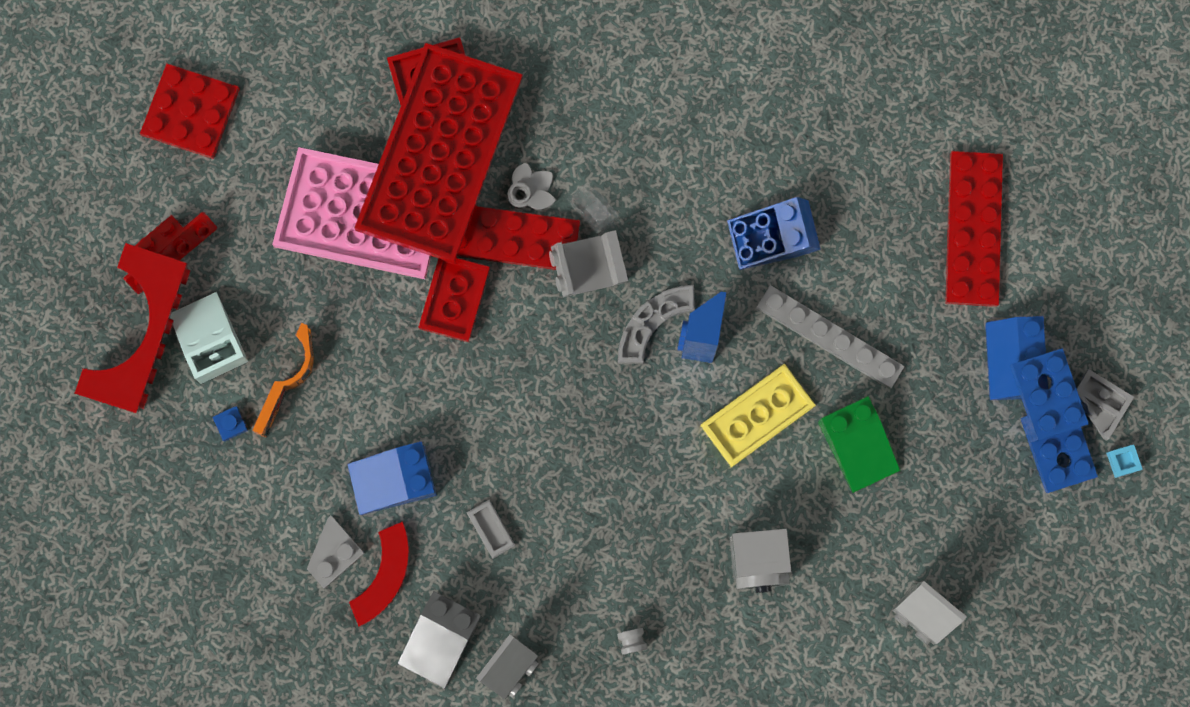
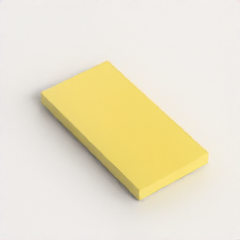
(758, 415)

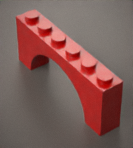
(126, 383)

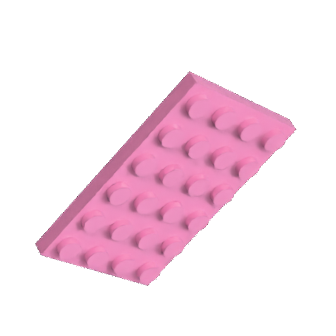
(323, 210)

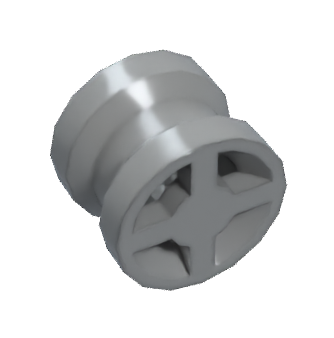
(632, 641)

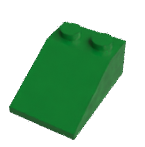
(859, 444)

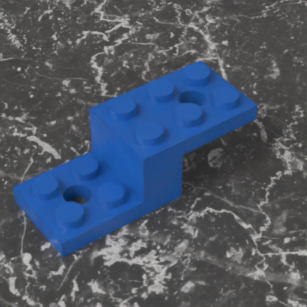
(1054, 420)

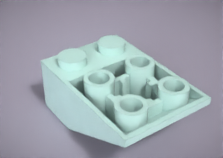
(208, 338)

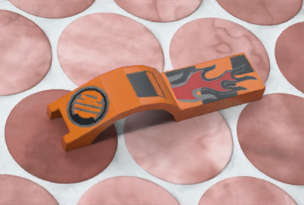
(280, 388)

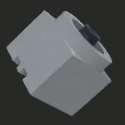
(760, 559)

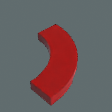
(389, 576)

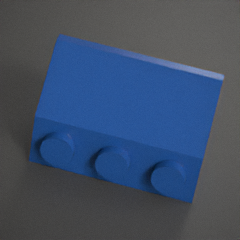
(1009, 343)

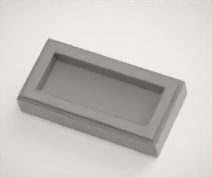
(491, 529)

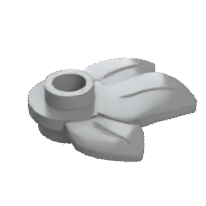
(533, 185)

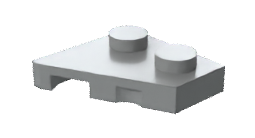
(1103, 402)
(333, 554)

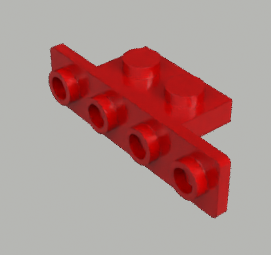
(174, 240)

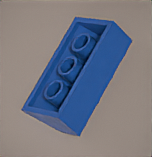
(701, 332)

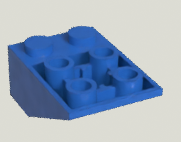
(774, 233)

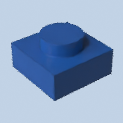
(230, 423)

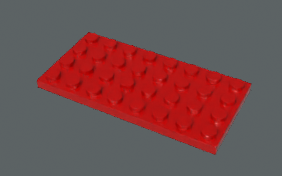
(439, 153)

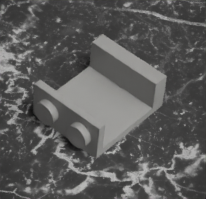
(588, 264)

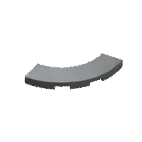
(649, 318)

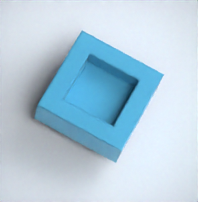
(1124, 461)

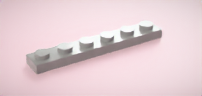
(830, 337)

